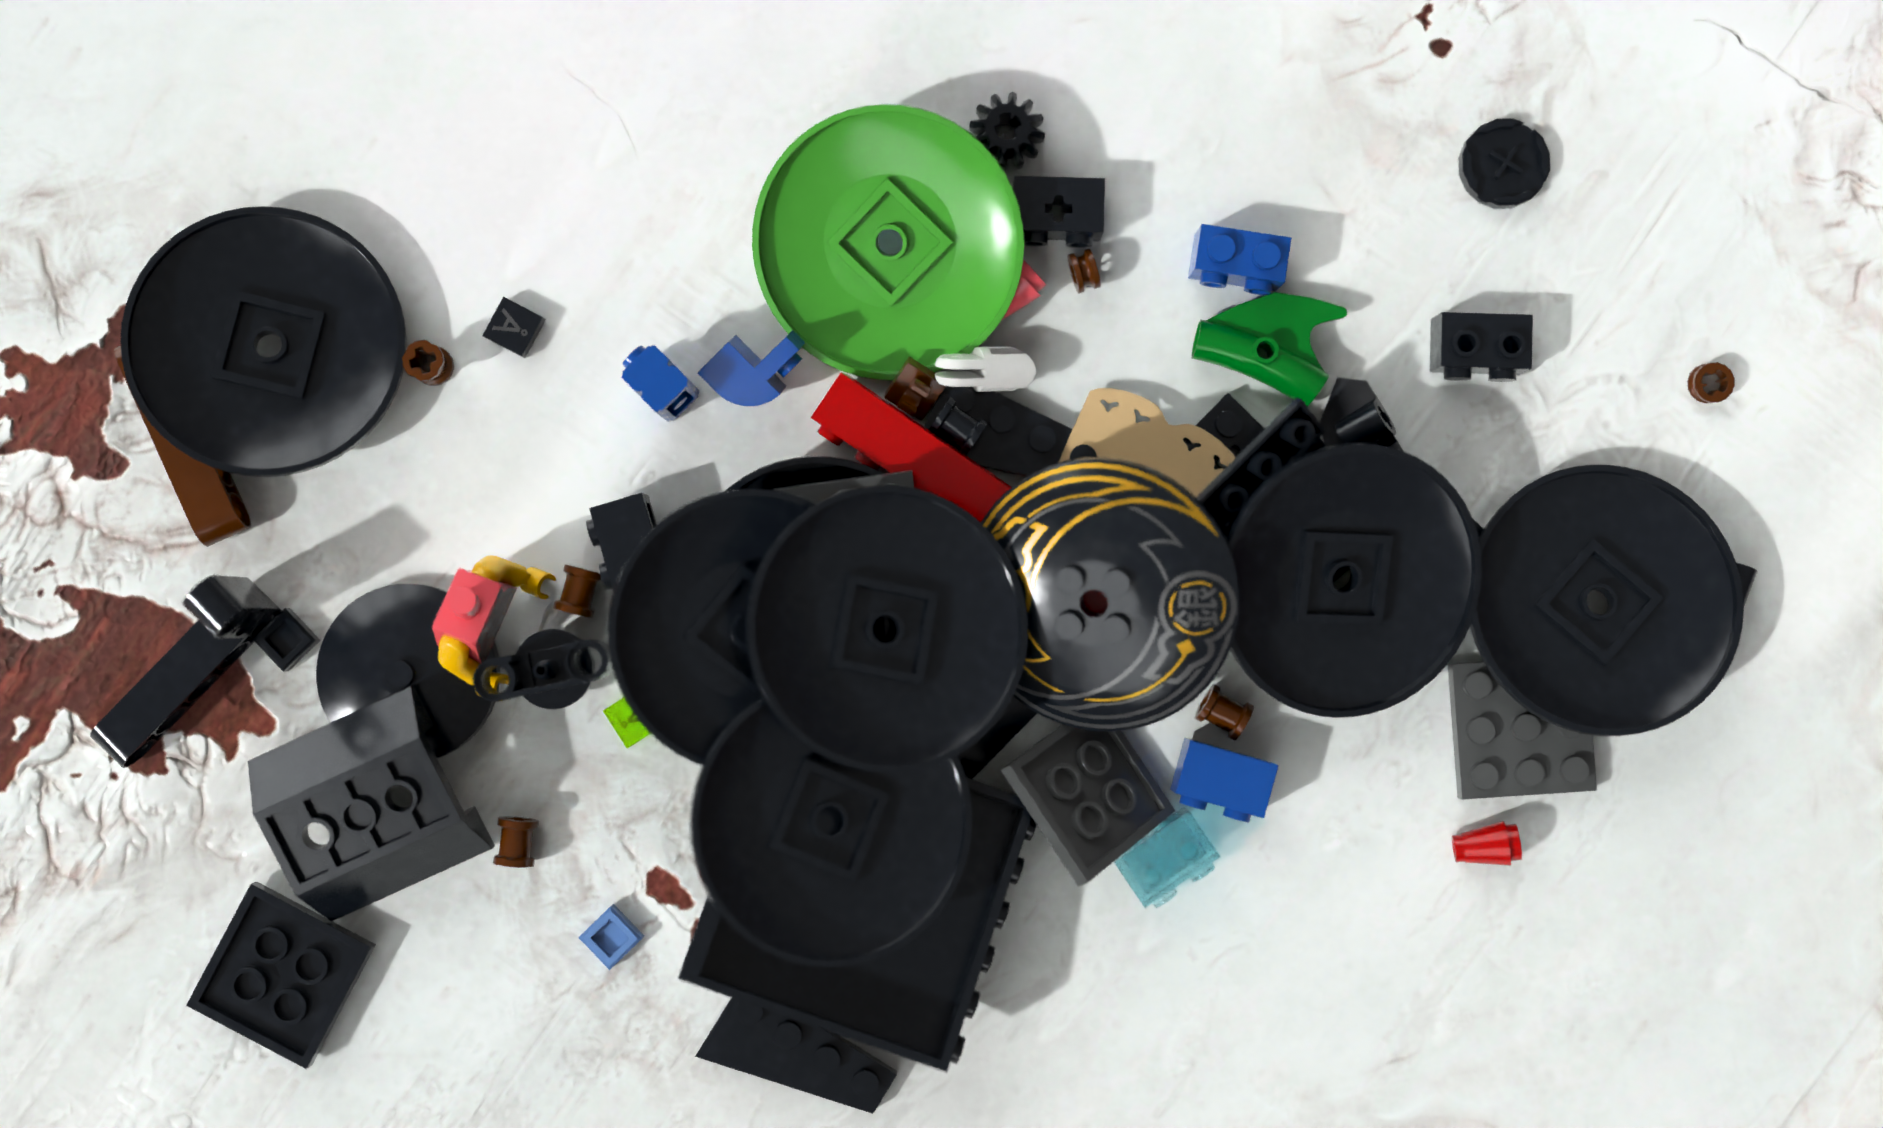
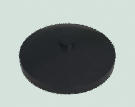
(388, 645)

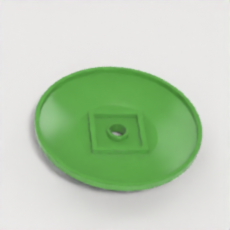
(822, 227)

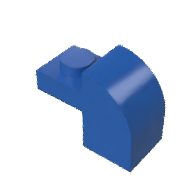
(745, 378)

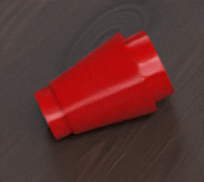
(1488, 845)

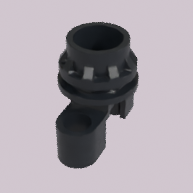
(547, 670)

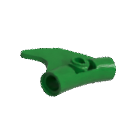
(1280, 327)

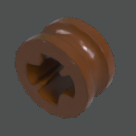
(1084, 270)
(1725, 377)

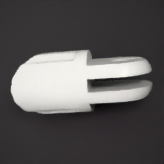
(987, 369)

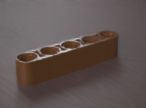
(204, 492)

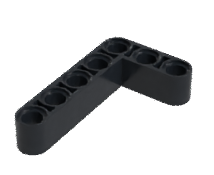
(228, 617)

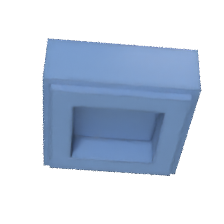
(611, 936)

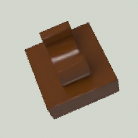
(914, 389)

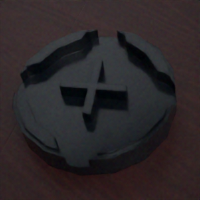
(1504, 163)

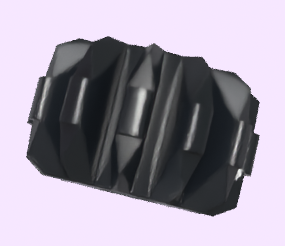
(1025, 134)

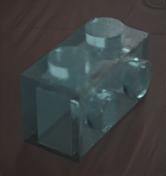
(1167, 858)

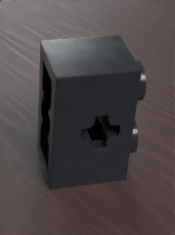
(1079, 201)

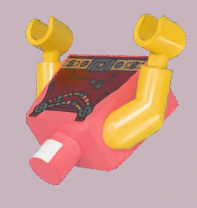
(476, 610)

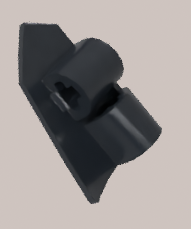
(1356, 416)

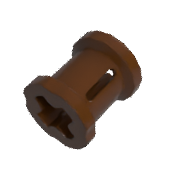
(416, 357)
(578, 591)
(1224, 712)
(516, 841)

